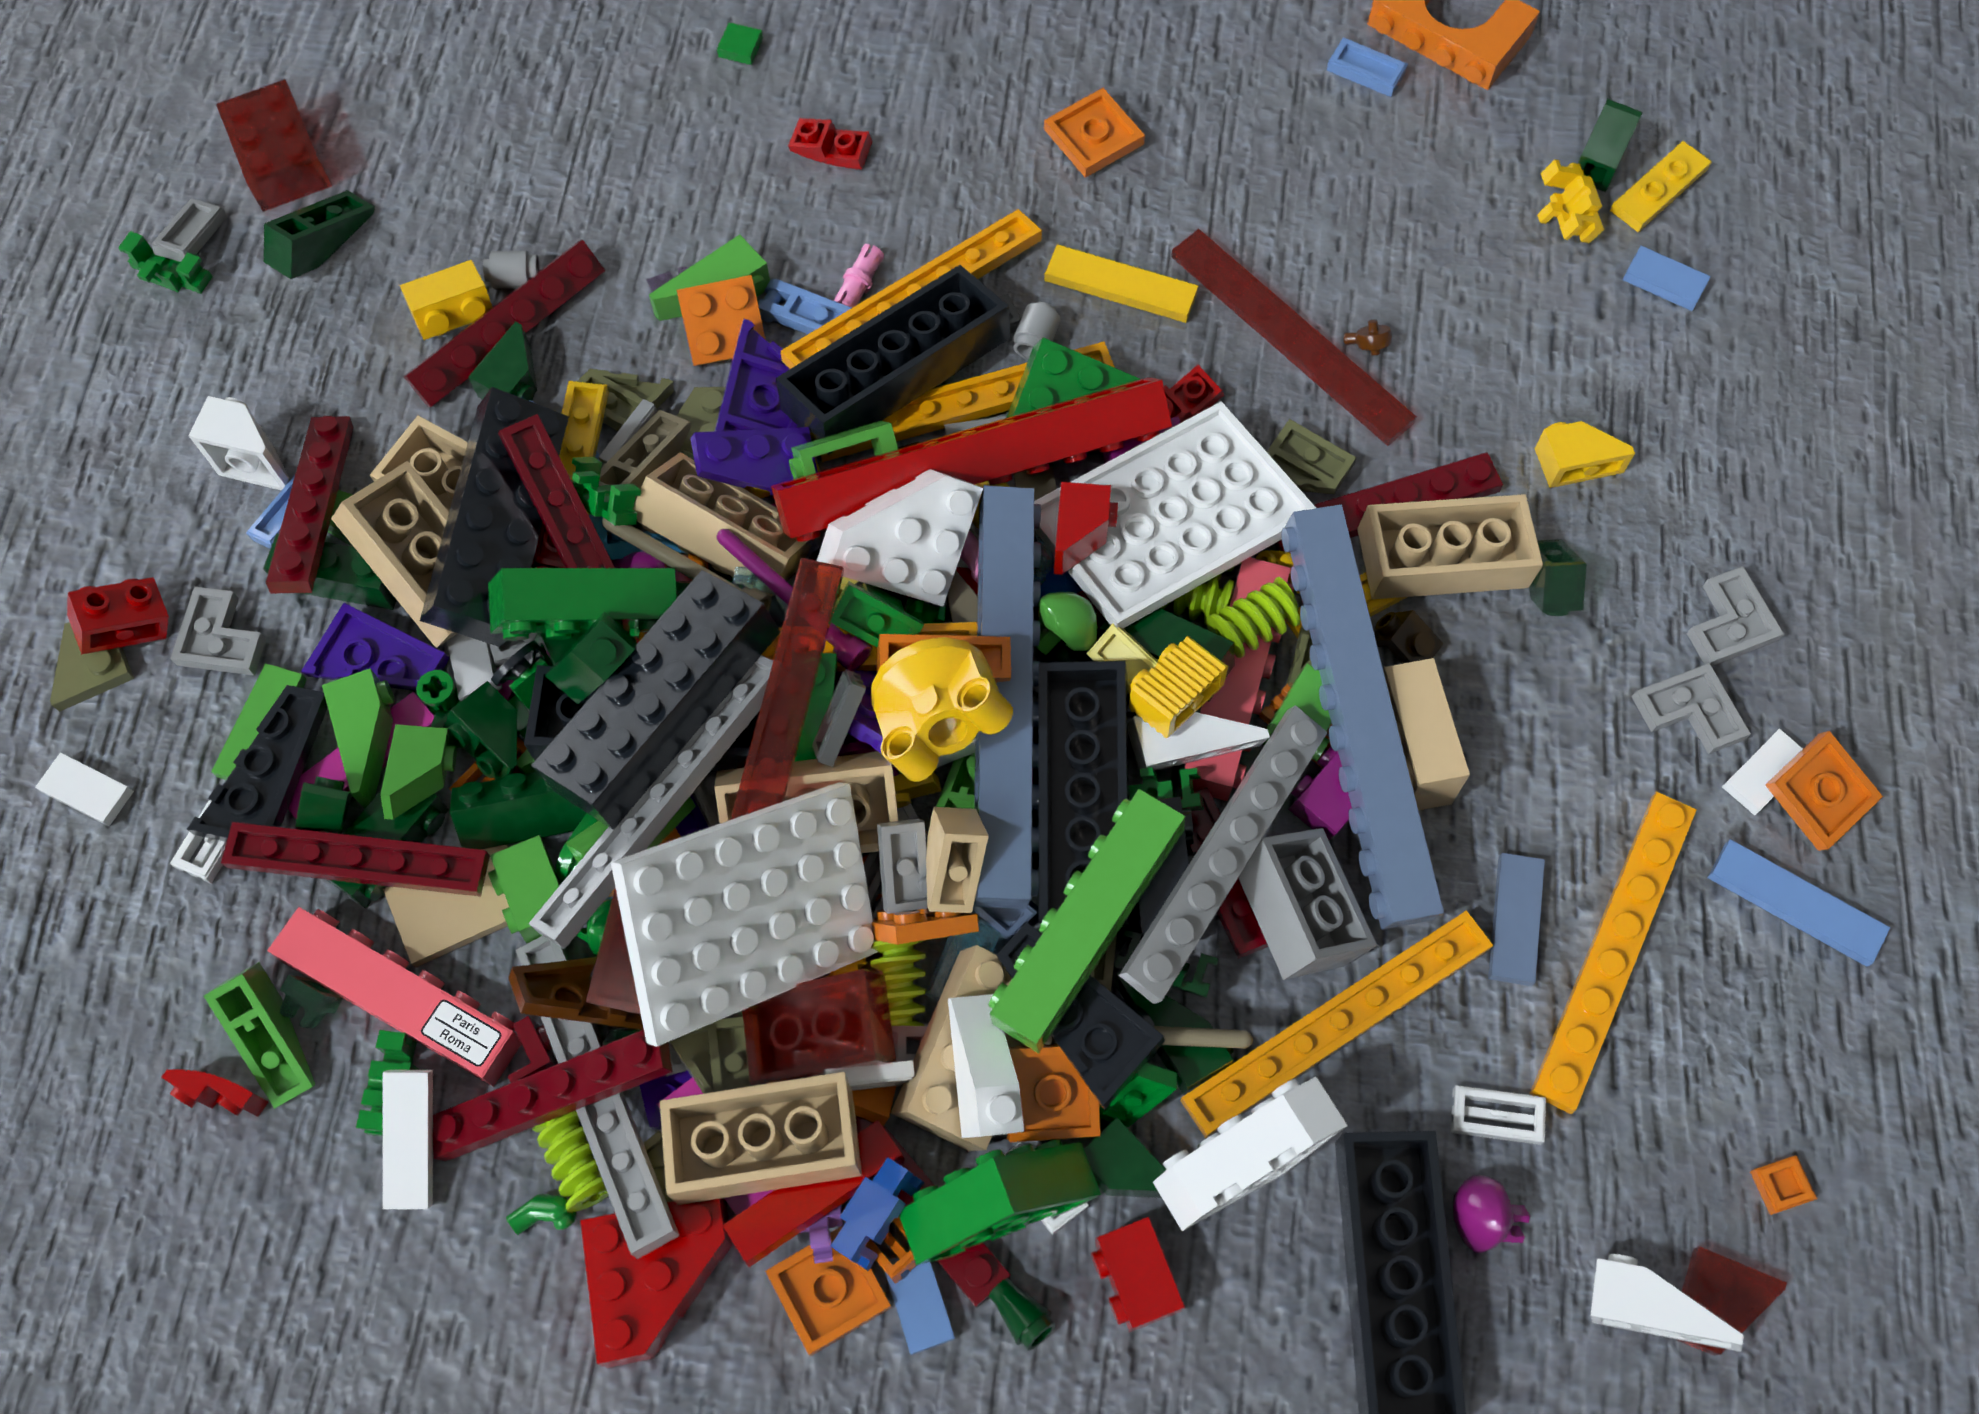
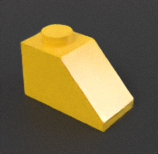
(1580, 453)

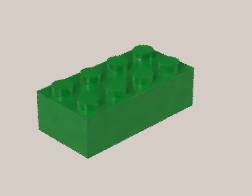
(574, 598)

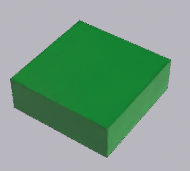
(740, 43)

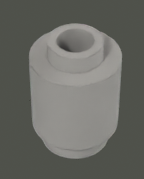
(510, 268)
(1036, 322)

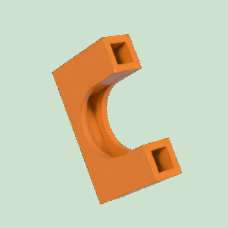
(1473, 53)

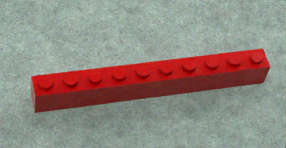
(979, 453)

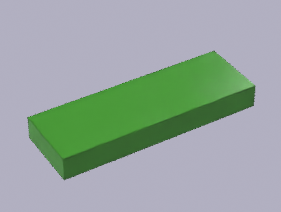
(262, 697)

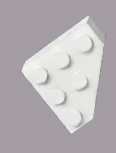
(906, 537)
(1249, 1151)

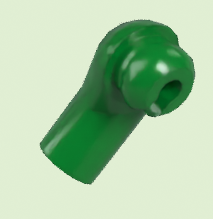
(544, 1208)

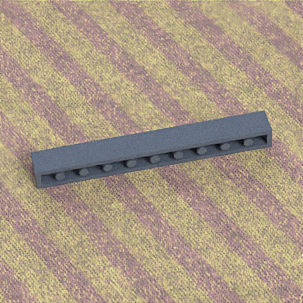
(1361, 719)
(1006, 759)

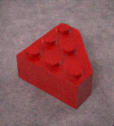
(643, 1298)

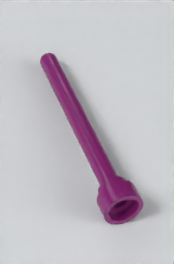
(849, 649)

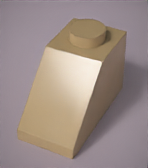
(954, 859)

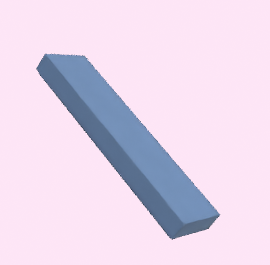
(1799, 903)

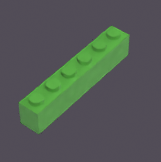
(1086, 921)

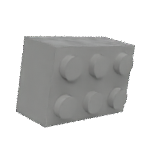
(1304, 904)

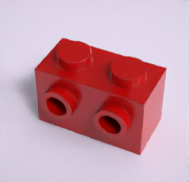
(117, 615)
(1137, 1275)

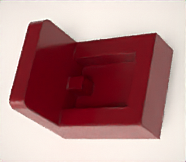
(537, 1047)

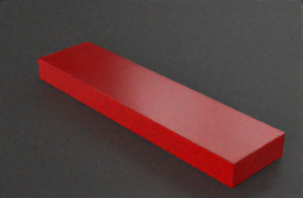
(793, 1209)

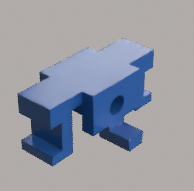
(872, 1211)

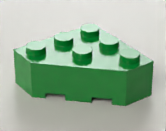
(1061, 375)
(997, 1198)

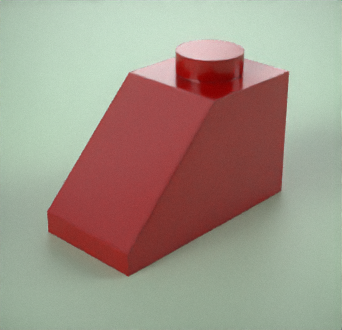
(1082, 522)

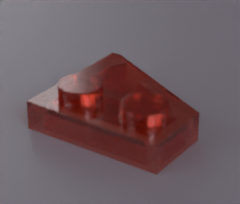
(1728, 1291)

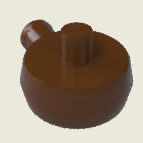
(1370, 337)

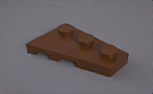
(562, 991)

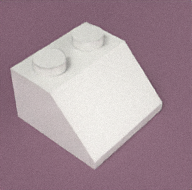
(237, 444)

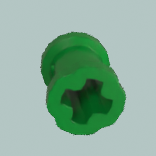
(435, 694)

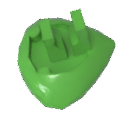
(1066, 618)

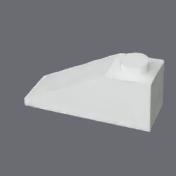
(1194, 740)
(983, 1071)
(1645, 1303)

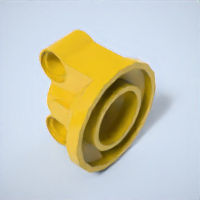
(935, 703)

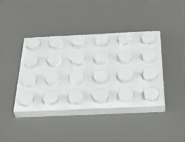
(1184, 514)
(744, 911)

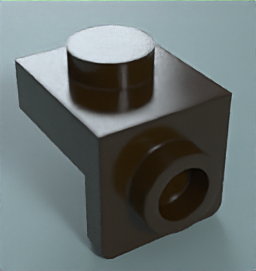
(1407, 636)

